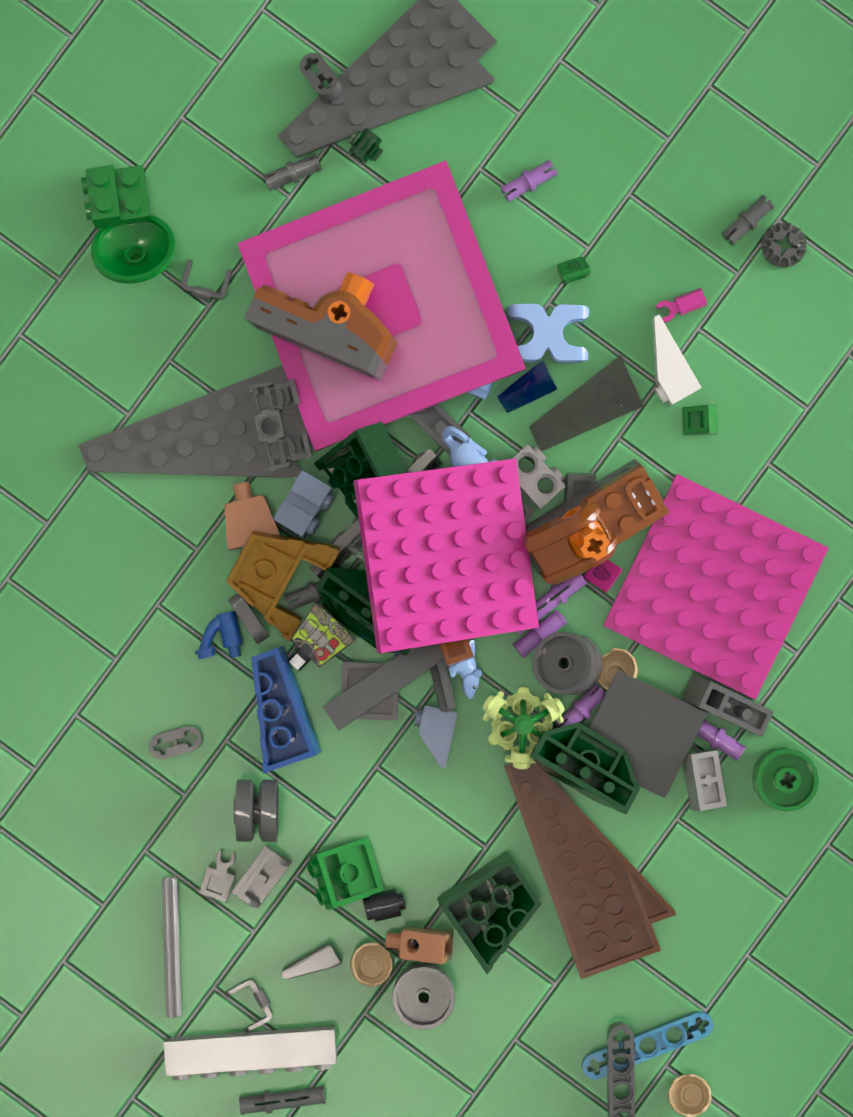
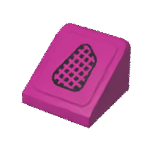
(603, 575)

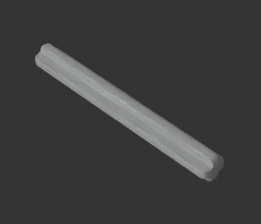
(171, 947)

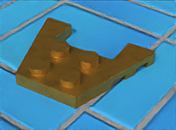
(267, 568)

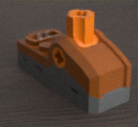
(353, 341)
(593, 523)

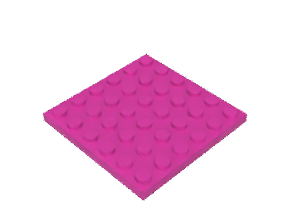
(445, 555)
(716, 587)

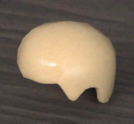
(617, 660)
(371, 964)
(689, 1095)

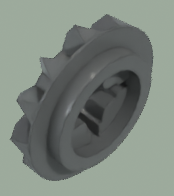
(772, 251)

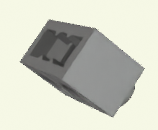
(529, 481)

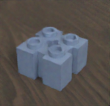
(304, 504)

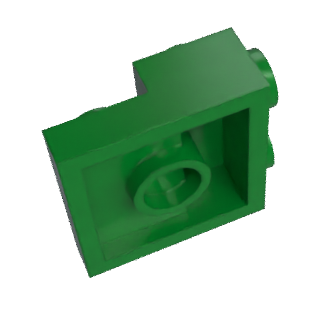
(116, 196)
(345, 873)

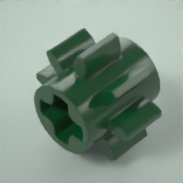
(365, 146)

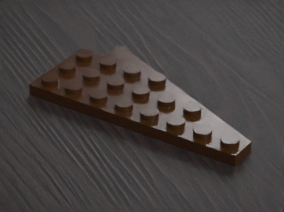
(594, 888)

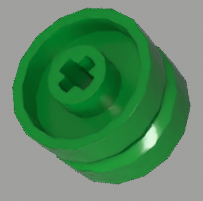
(801, 784)

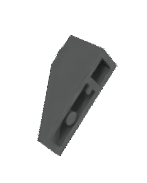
(727, 705)

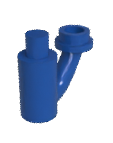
(230, 635)

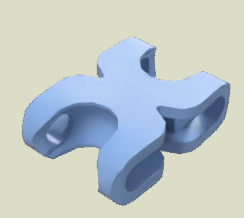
(549, 332)

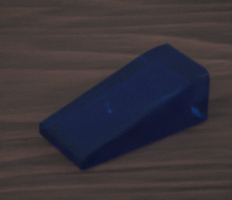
(528, 388)

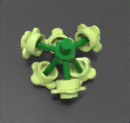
(522, 704)

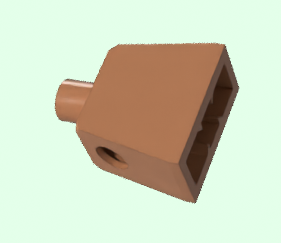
(247, 515)
(434, 944)

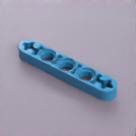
(662, 1045)

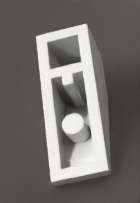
(672, 371)

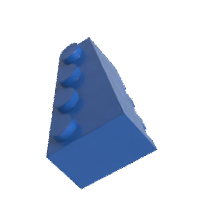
(281, 712)

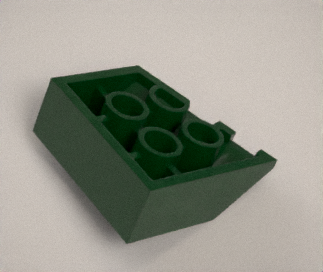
(359, 456)
(490, 908)

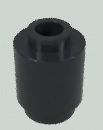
(384, 905)

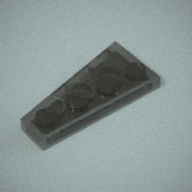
(593, 404)

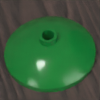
(118, 247)

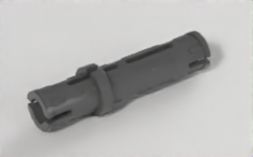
(248, 1105)

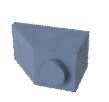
(436, 731)

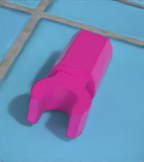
(683, 304)

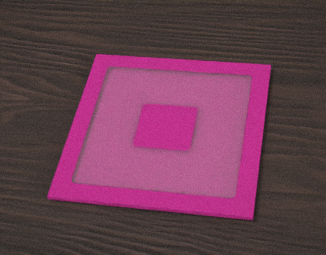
(426, 292)

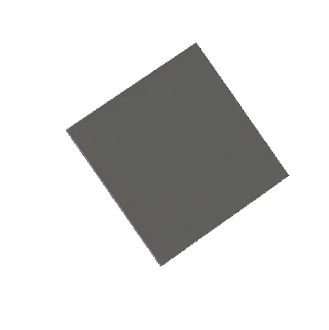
(650, 727)

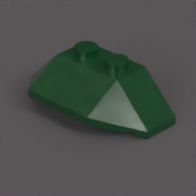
(349, 601)
(588, 765)

